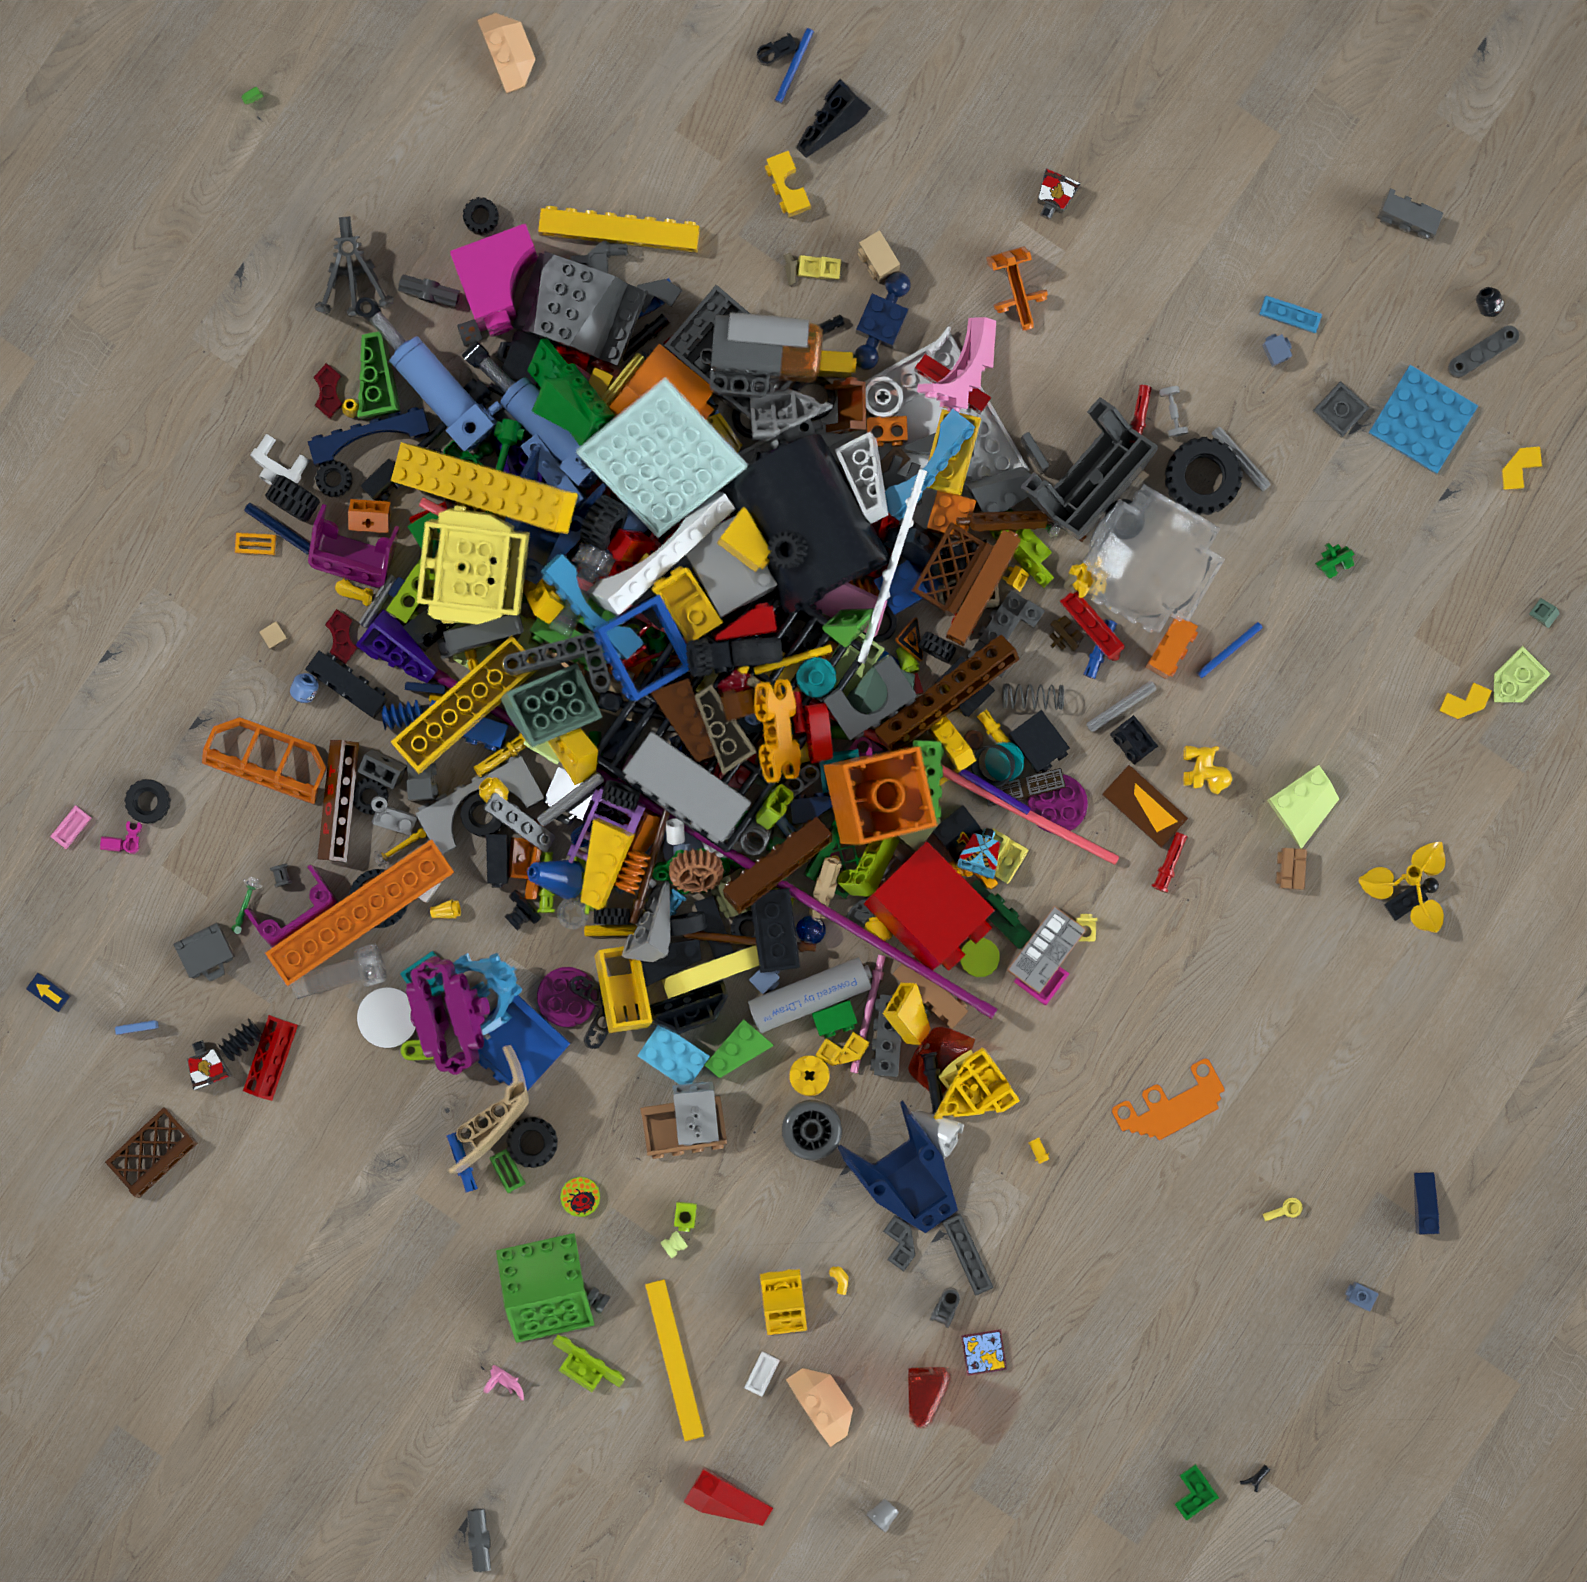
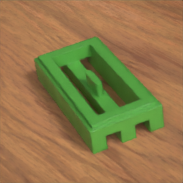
(517, 1172)

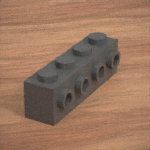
(886, 1044)

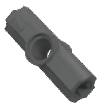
(429, 290)
(479, 1540)

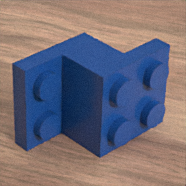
(902, 584)

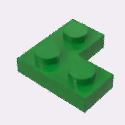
(1200, 1493)

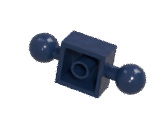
(882, 320)

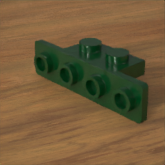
(1003, 918)

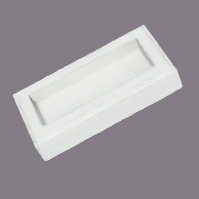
(762, 1374)

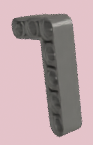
(562, 656)

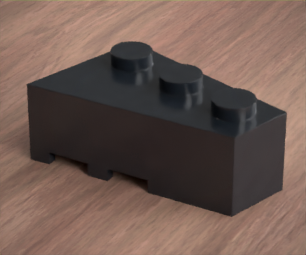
(678, 957)

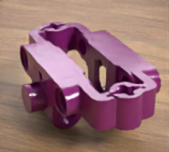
(431, 1019)

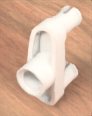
(273, 469)

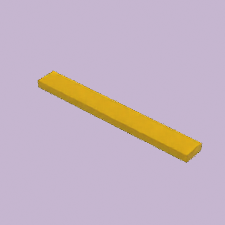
(674, 1360)

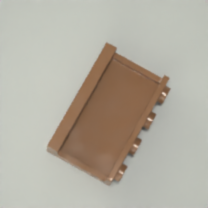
(662, 1135)

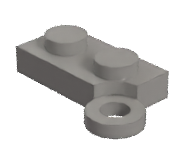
(392, 818)

